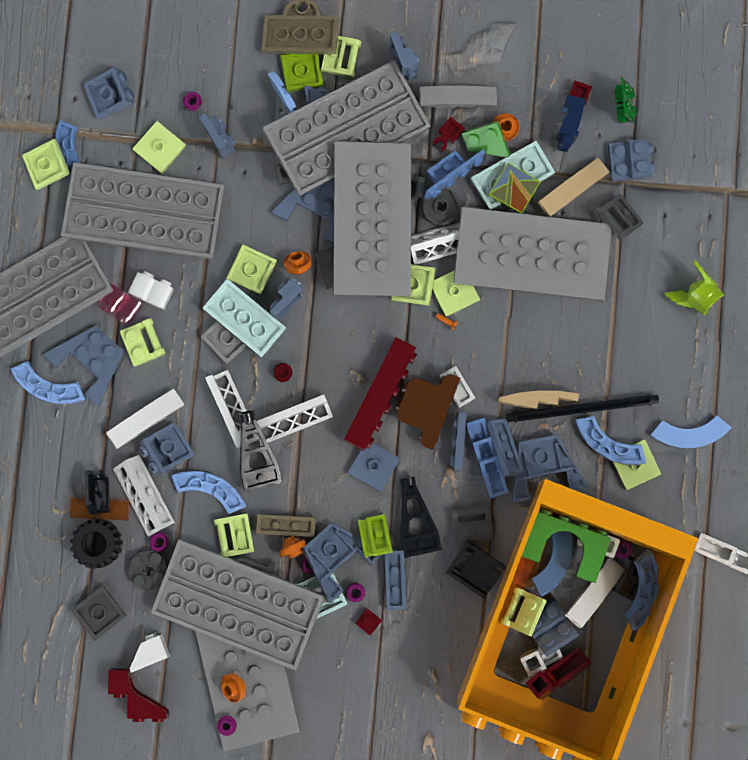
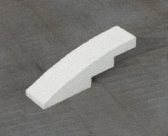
(145, 419)
(722, 553)
(594, 593)

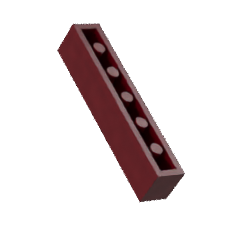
(380, 393)

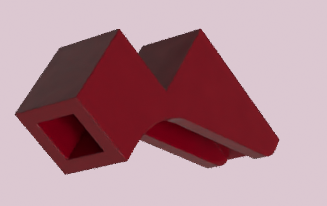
(558, 674)
(138, 705)

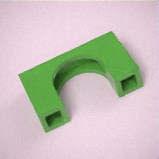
(593, 543)

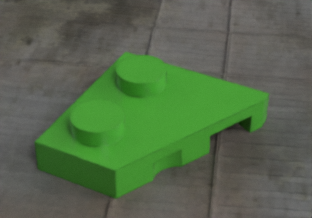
(488, 138)

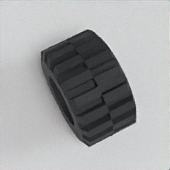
(80, 549)

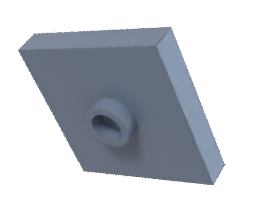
(374, 466)

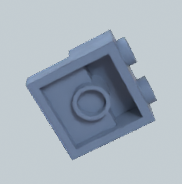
(405, 58)
(109, 93)
(215, 130)
(631, 160)
(290, 294)
(165, 449)
(553, 629)

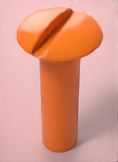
(447, 321)

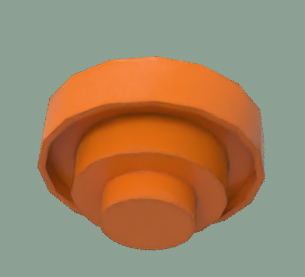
(509, 125)
(297, 262)
(292, 547)
(233, 687)

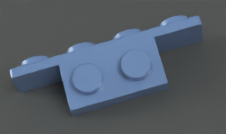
(449, 169)

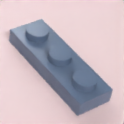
(458, 441)
(505, 447)
(395, 580)

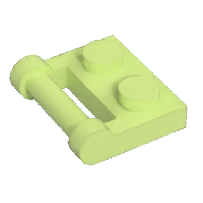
(333, 62)
(136, 344)
(240, 535)
(528, 614)

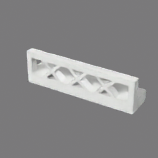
(432, 239)
(223, 406)
(295, 411)
(145, 493)

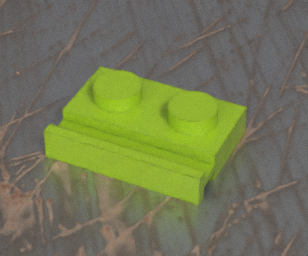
(375, 536)

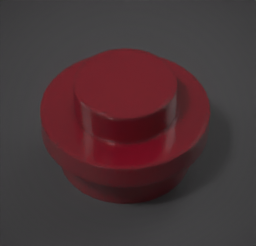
(283, 372)

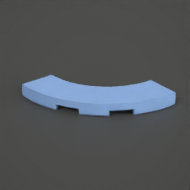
(281, 92)
(46, 390)
(691, 437)
(606, 447)
(212, 485)

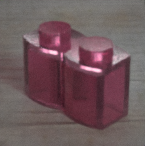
(121, 304)

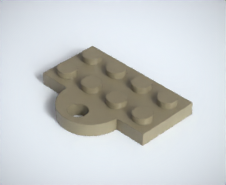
(300, 31)

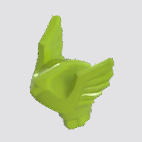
(701, 293)

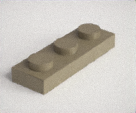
(285, 525)

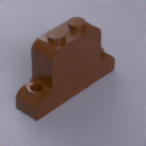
(427, 406)

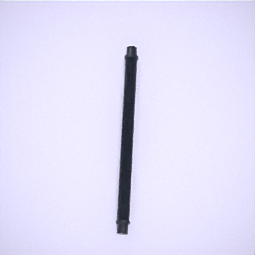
(582, 408)

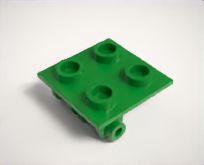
(623, 96)

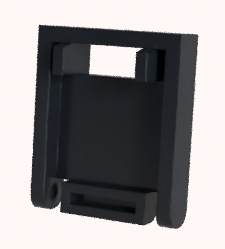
(478, 571)

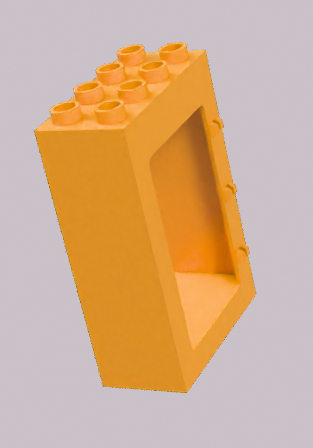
(549, 721)

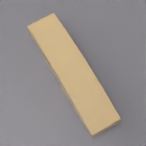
(573, 187)
(531, 399)

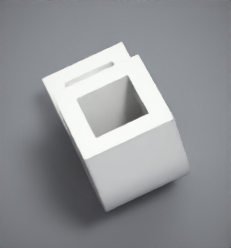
(535, 660)

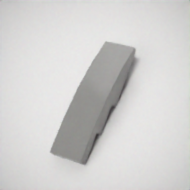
(457, 96)

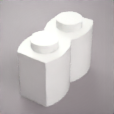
(151, 290)

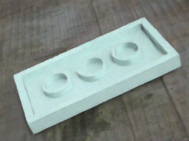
(528, 159)
(244, 318)

